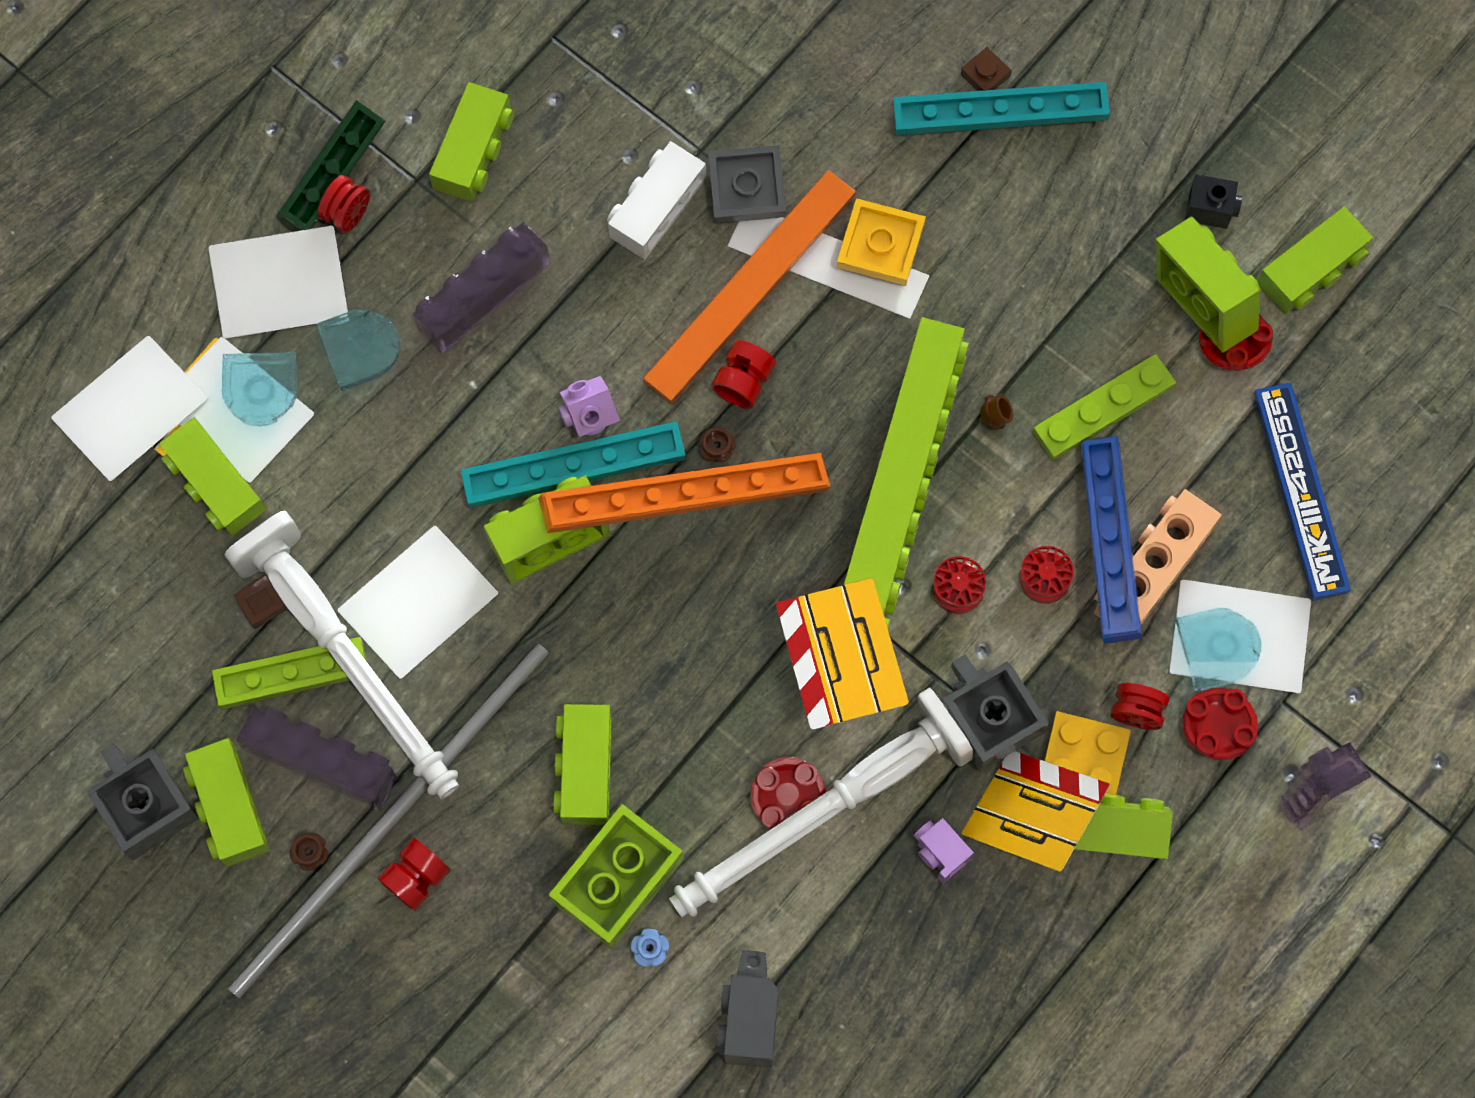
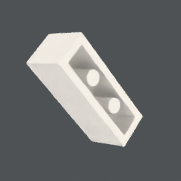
(656, 199)

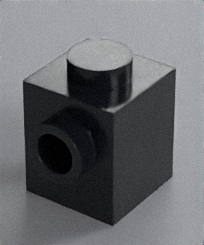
(1213, 201)

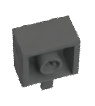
(1000, 693)
(119, 797)
(751, 1012)

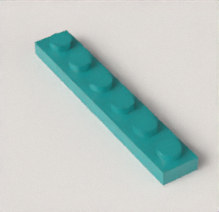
(1001, 108)
(592, 458)

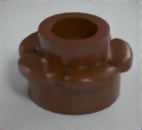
(996, 411)
(713, 436)
(299, 848)

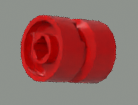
(742, 377)
(414, 874)

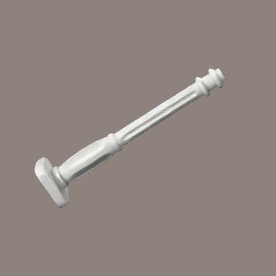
(268, 551)
(865, 780)

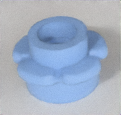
(657, 955)

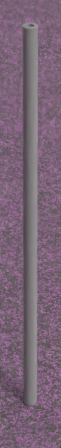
(384, 825)

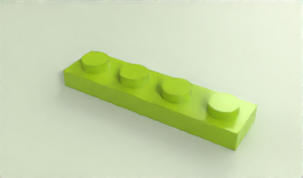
(1104, 407)
(278, 676)

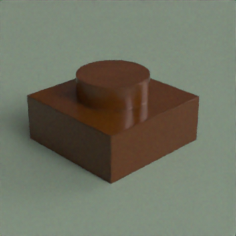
(986, 71)
(260, 602)

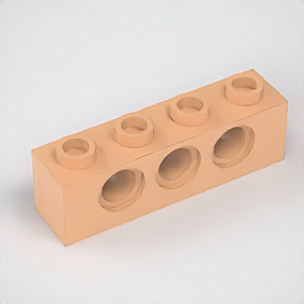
(1197, 523)

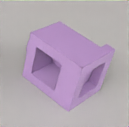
(942, 849)

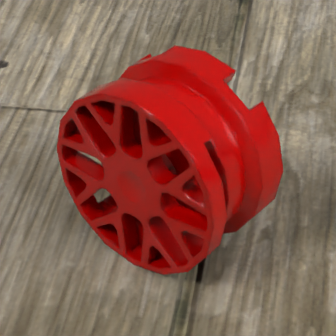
(344, 203)
(1046, 575)
(958, 585)
(1139, 706)

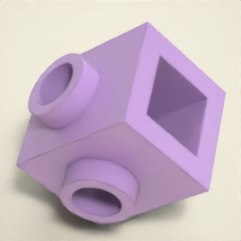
(588, 407)

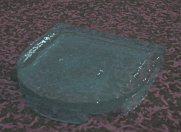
(359, 346)
(259, 385)
(1218, 647)

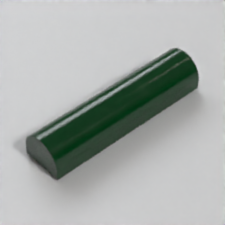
(335, 159)

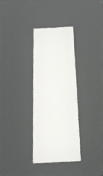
(820, 265)

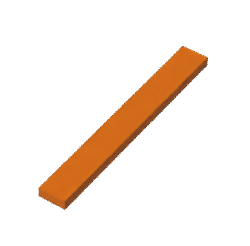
(749, 287)
(683, 492)

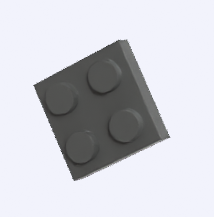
(747, 184)

